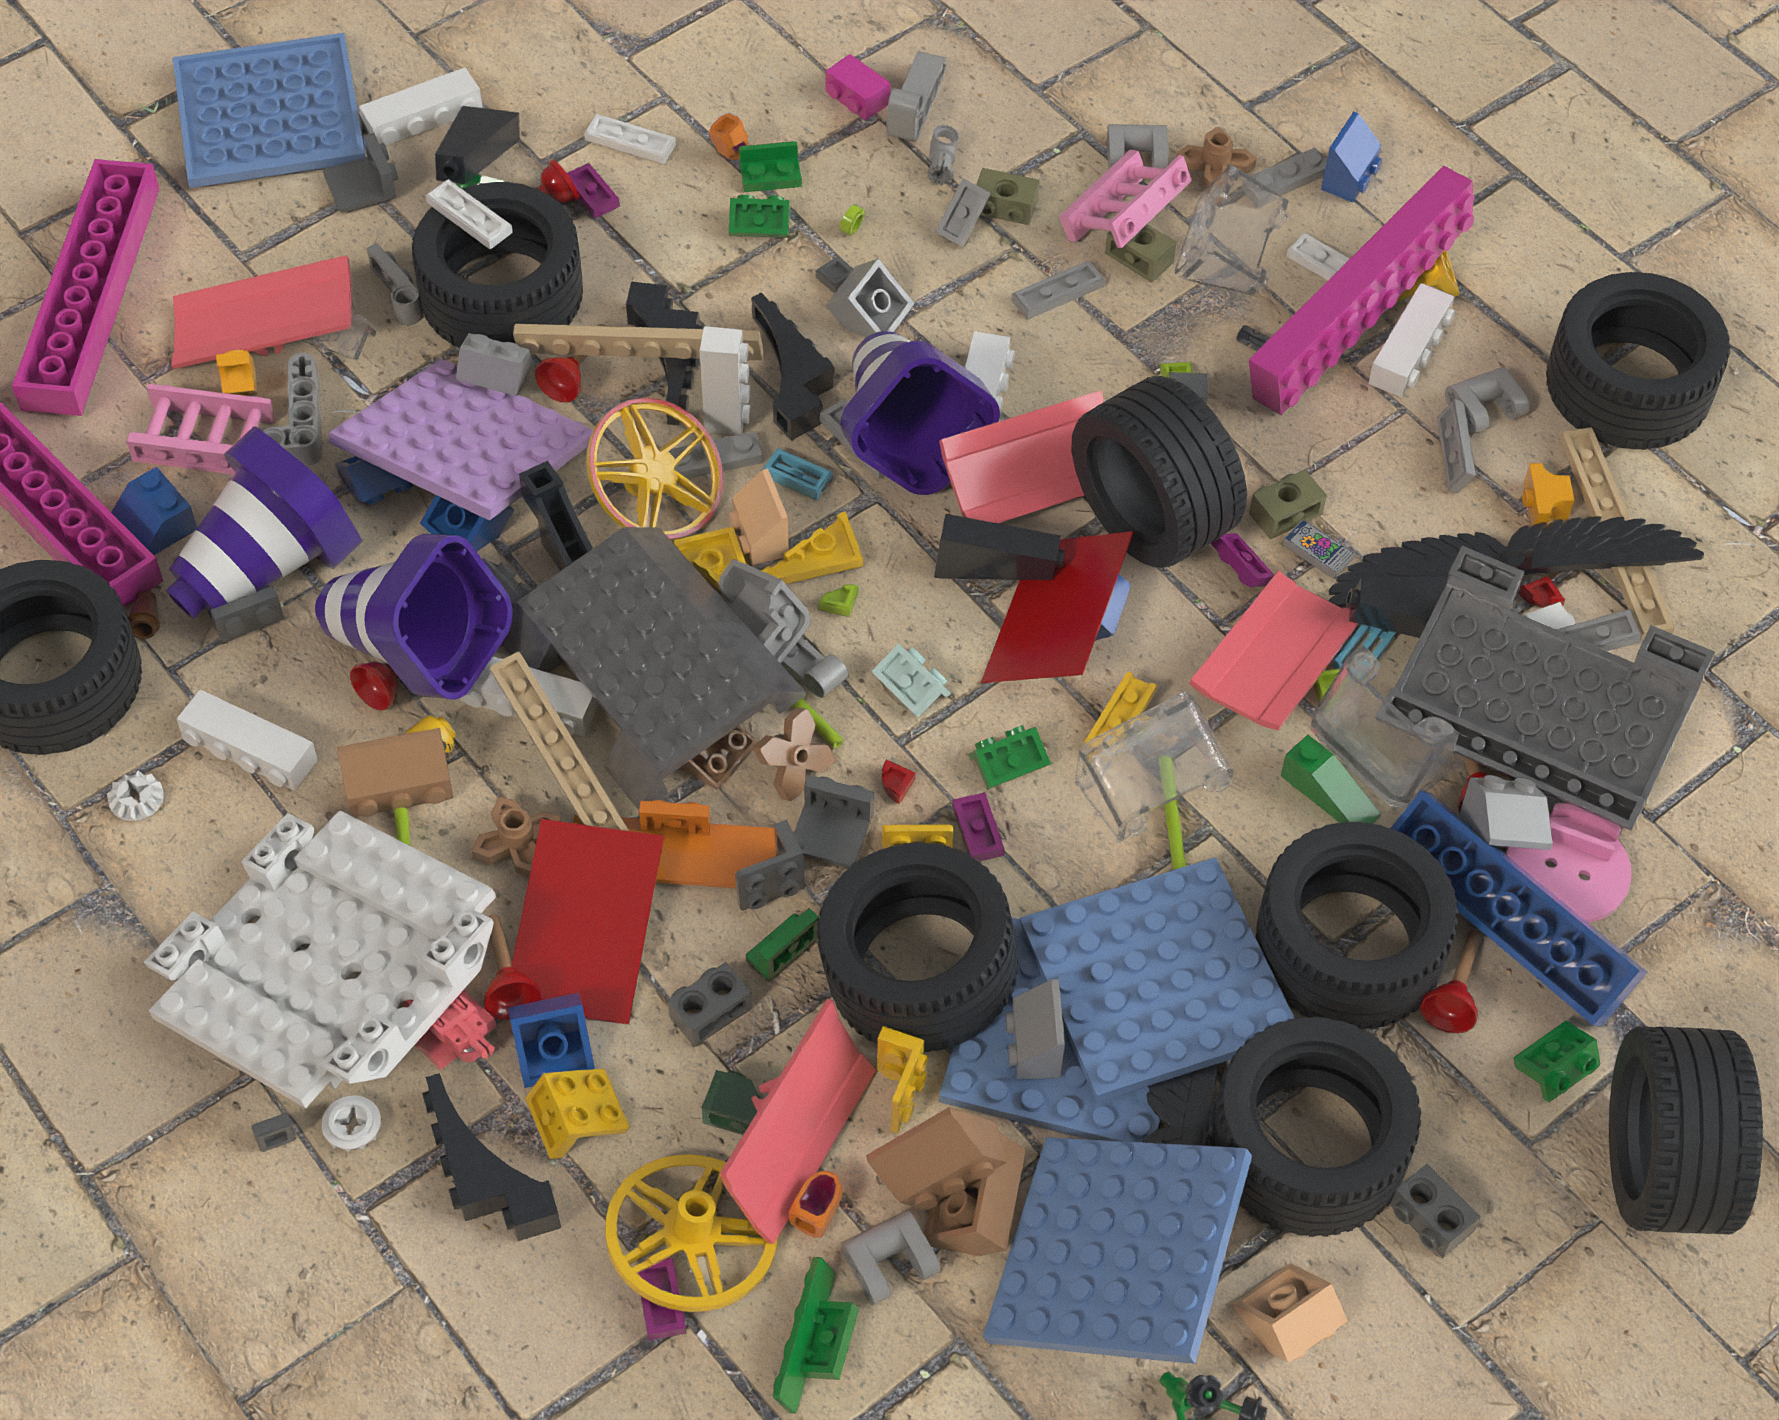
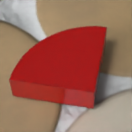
(1541, 593)
(896, 780)

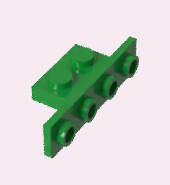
(817, 1337)

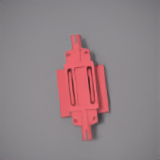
(457, 1033)

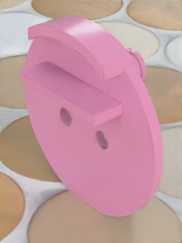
(1580, 846)

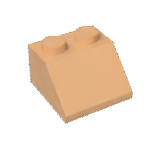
(760, 520)
(1291, 1312)

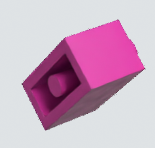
(857, 87)

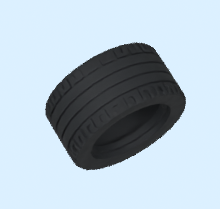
(539, 231)
(1648, 313)
(1161, 469)
(92, 694)
(1371, 863)
(904, 884)
(1334, 1059)
(1685, 1130)

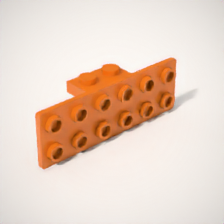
(695, 848)

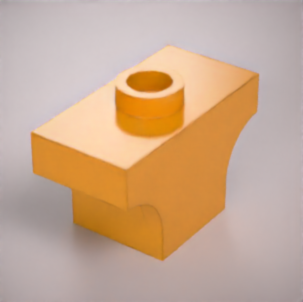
(237, 372)
(1546, 495)

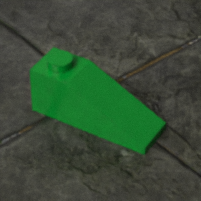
(1327, 783)

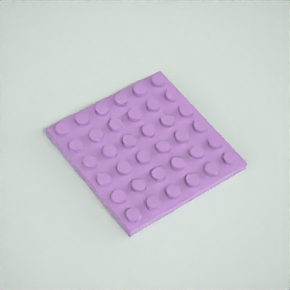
(460, 438)

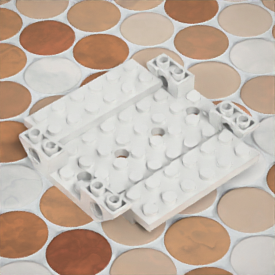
(361, 908)

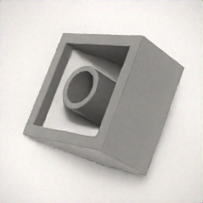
(870, 300)
(493, 364)
(1508, 812)
(1036, 1032)

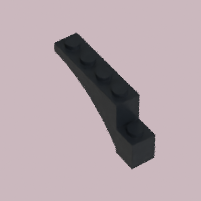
(651, 308)
(802, 370)
(557, 521)
(482, 1179)

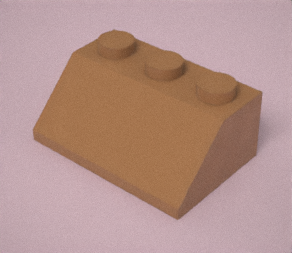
(395, 772)
(938, 1157)
(981, 1214)

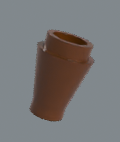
(144, 615)

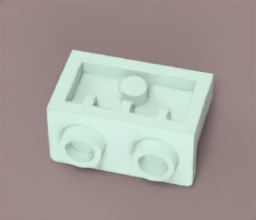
(909, 680)

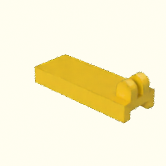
(1126, 703)

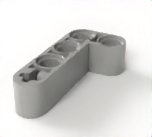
(912, 103)
(304, 431)

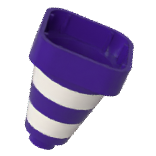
(906, 404)
(260, 528)
(425, 615)

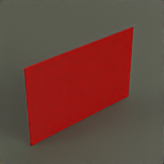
(1058, 619)
(588, 915)

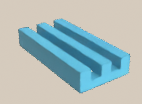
(794, 477)
(1375, 633)

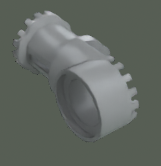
(940, 148)

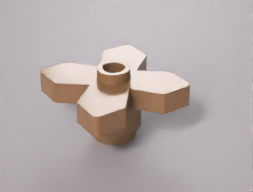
(1216, 156)
(794, 754)
(515, 836)

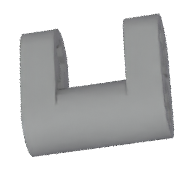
(1140, 138)
(1491, 385)
(882, 1242)

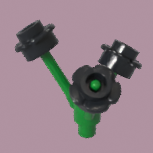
(1206, 1395)

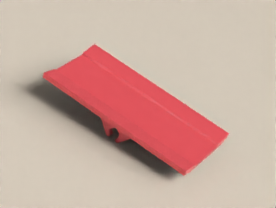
(262, 311)
(1017, 462)
(1274, 653)
(796, 1123)

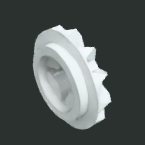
(125, 806)
(341, 1112)

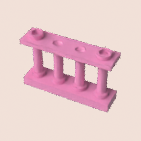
(1113, 186)
(189, 453)

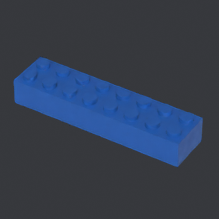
(1523, 914)

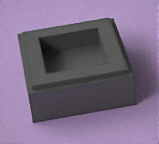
(833, 273)
(273, 1132)

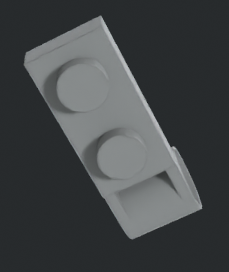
(404, 294)
(813, 669)

